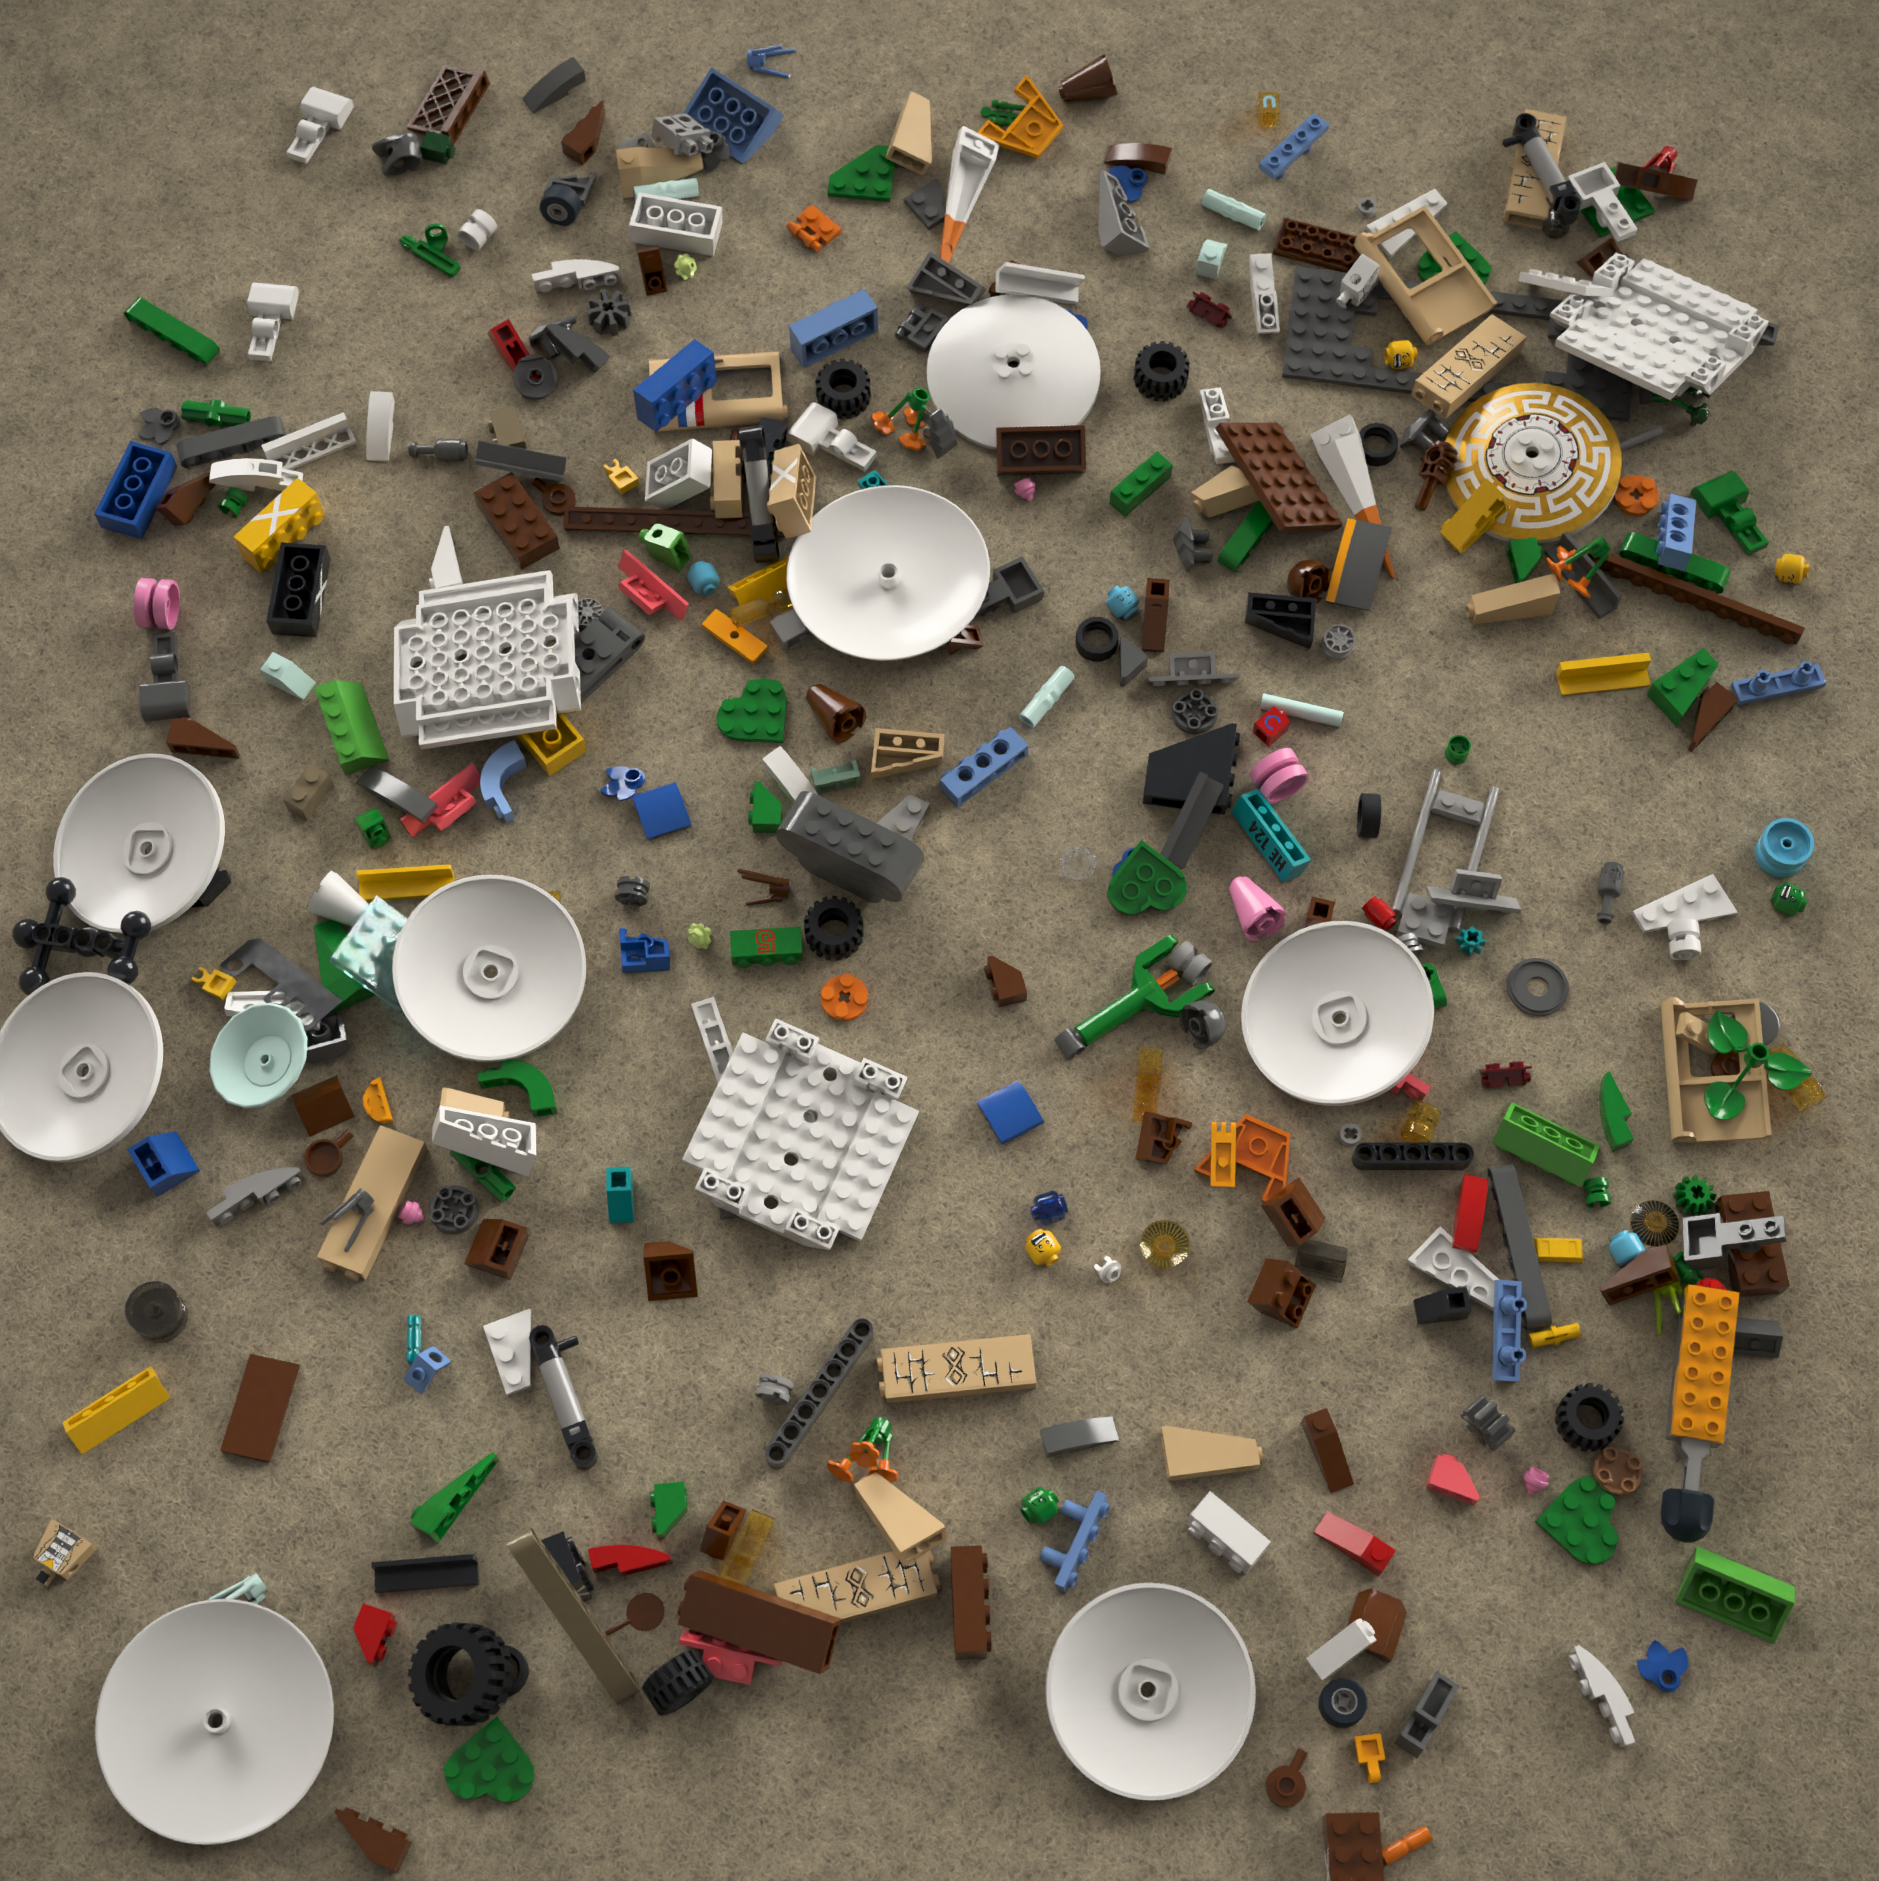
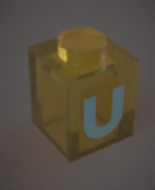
(1268, 108)

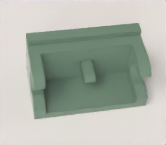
(836, 777)

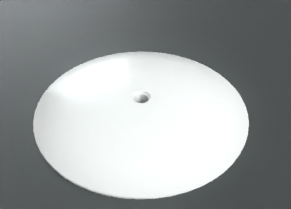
(882, 532)
(159, 1711)

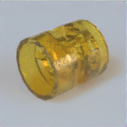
(1421, 1122)

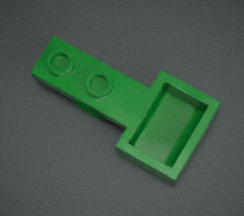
(1724, 498)

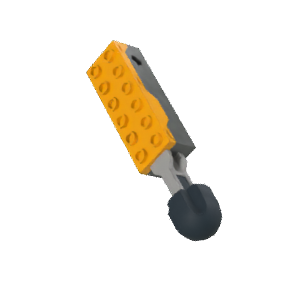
(1698, 1400)

